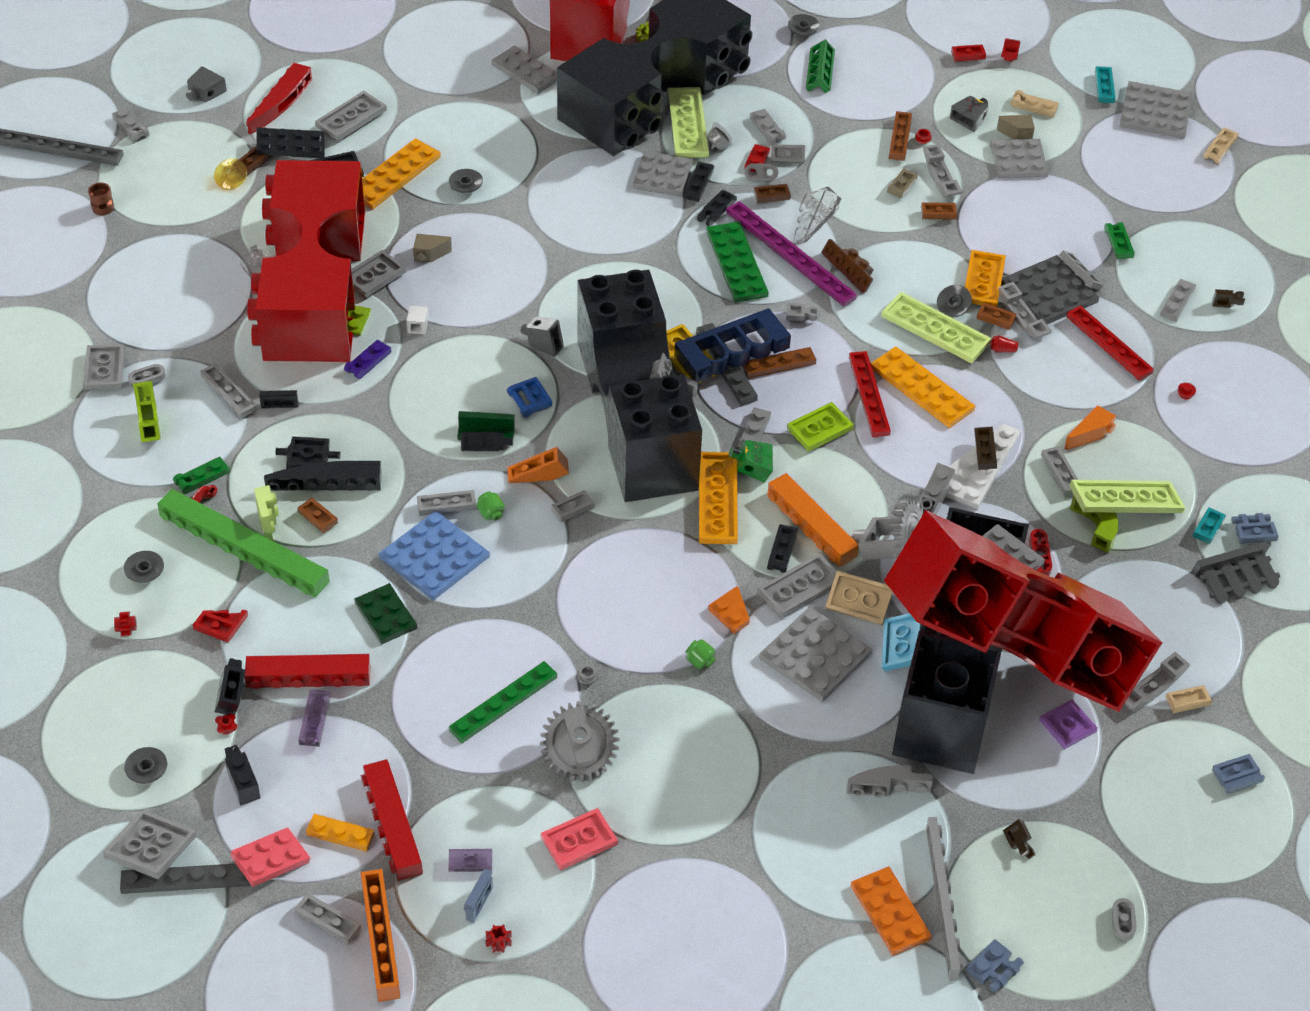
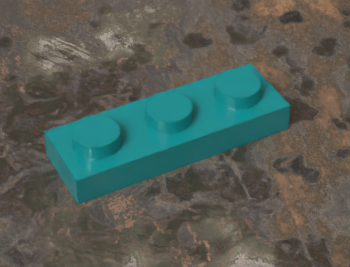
(1105, 84)

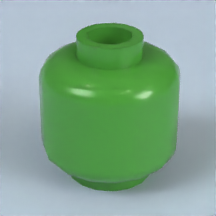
(490, 506)
(700, 654)

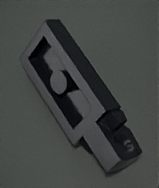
(484, 441)

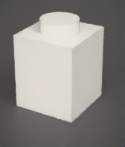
(417, 320)

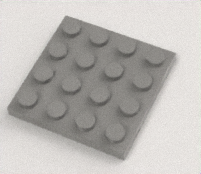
(1156, 109)
(815, 653)

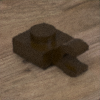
(1225, 298)
(1017, 837)

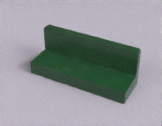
(486, 423)

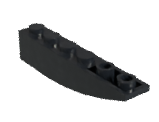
(328, 476)

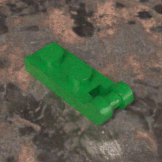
(1119, 240)
(201, 475)

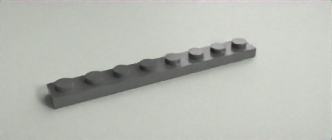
(60, 147)

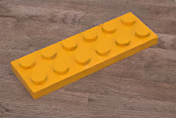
(397, 171)
(922, 387)
(718, 499)

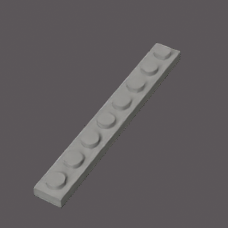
(945, 905)

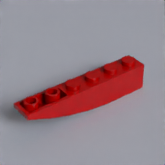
(281, 96)

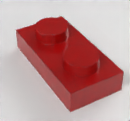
(968, 52)
(758, 156)

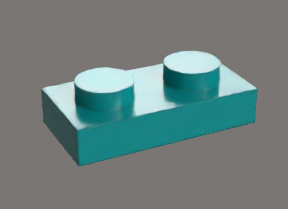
(1209, 525)

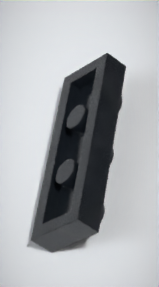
(698, 181)

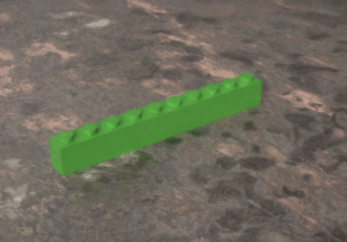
(243, 543)

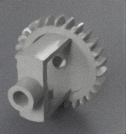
(901, 526)
(576, 755)

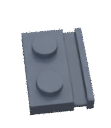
(1238, 773)
(478, 895)

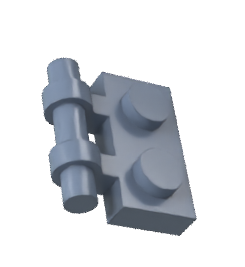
(1254, 528)
(989, 961)

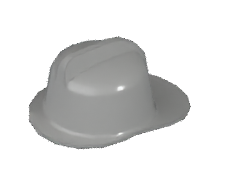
(719, 137)

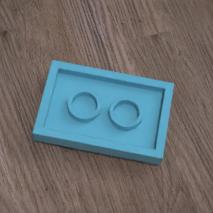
(899, 641)

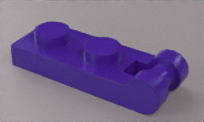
(368, 359)

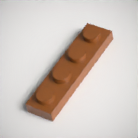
(900, 136)
(779, 362)

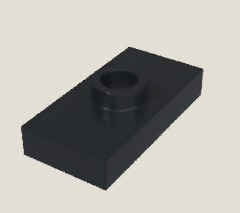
(279, 399)

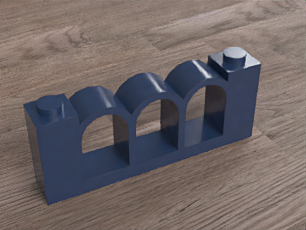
(701, 368)

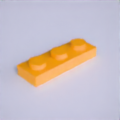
(340, 832)

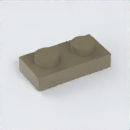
(902, 183)

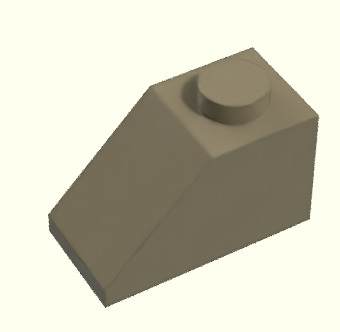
(1016, 126)
(431, 247)

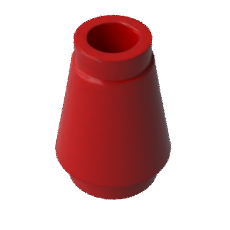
(1002, 344)

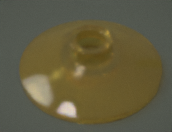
(232, 179)

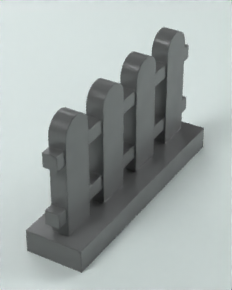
(1225, 567)

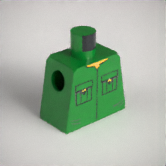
(754, 459)

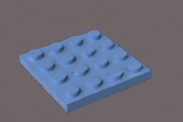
(434, 555)

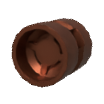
(101, 198)

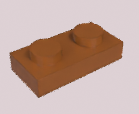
(938, 210)
(996, 316)
(317, 515)

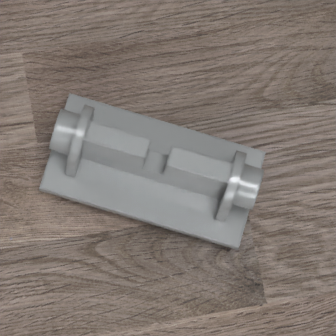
(661, 367)

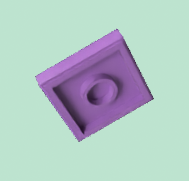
(1068, 724)

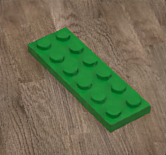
(737, 262)

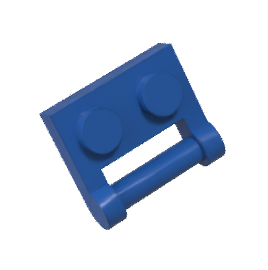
(534, 393)

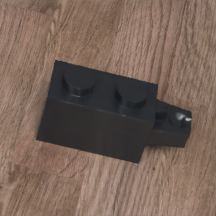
(230, 688)
(241, 775)

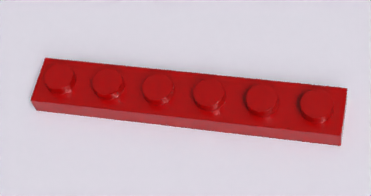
(1110, 343)
(869, 394)

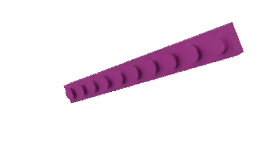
(791, 253)

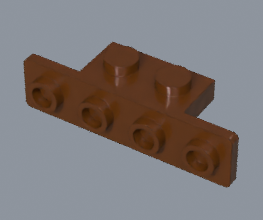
(849, 264)

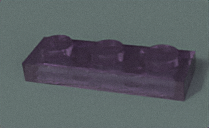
(314, 718)

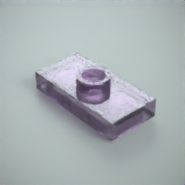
(470, 860)

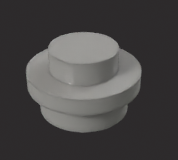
(587, 675)

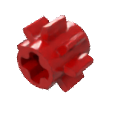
(125, 623)
(498, 938)

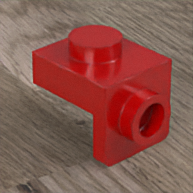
(1010, 49)

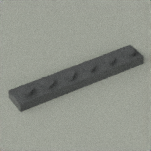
(733, 375)
(184, 879)

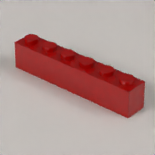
(307, 670)
(392, 820)

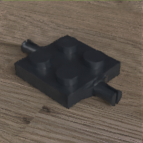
(307, 451)

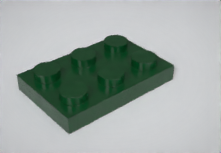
(385, 613)

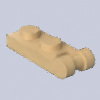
(1034, 104)
(1221, 145)

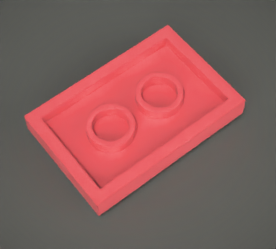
(579, 839)
(270, 856)

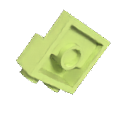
(266, 510)

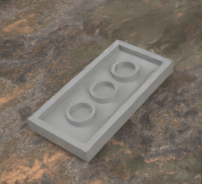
(525, 69)
(350, 115)
(799, 585)

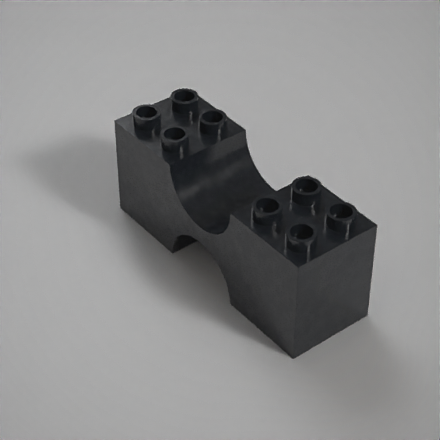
(617, 88)
(648, 421)
(950, 683)

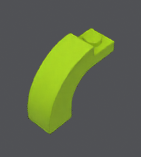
(147, 411)
(1106, 526)

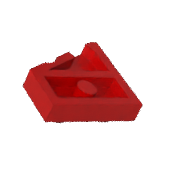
(220, 623)

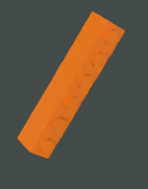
(812, 520)
(380, 935)

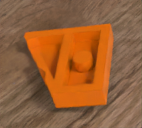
(731, 610)

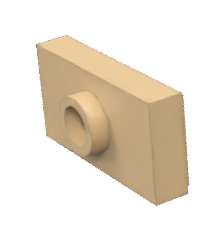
(1188, 699)

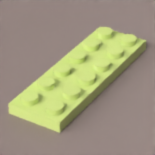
(688, 122)
(936, 327)
(1126, 496)

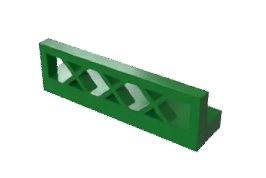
(823, 65)

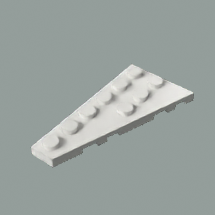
(970, 484)

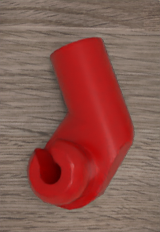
(204, 493)

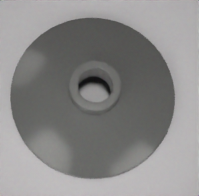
(803, 24)
(465, 180)
(954, 294)
(143, 566)
(145, 758)

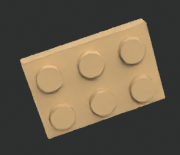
(859, 598)

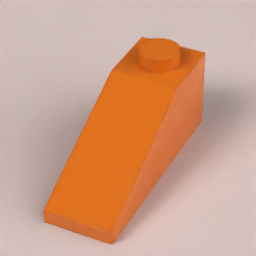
(1091, 428)
(540, 467)

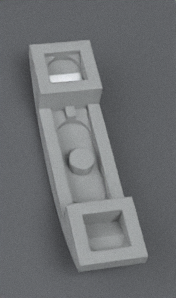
(939, 171)
(1025, 318)
(1157, 682)

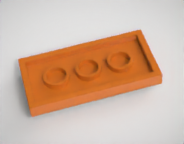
(891, 911)

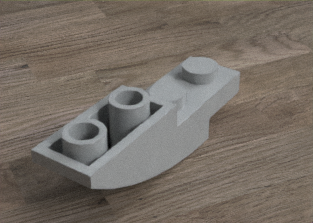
(936, 488)
(882, 779)

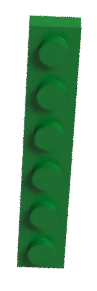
(502, 702)

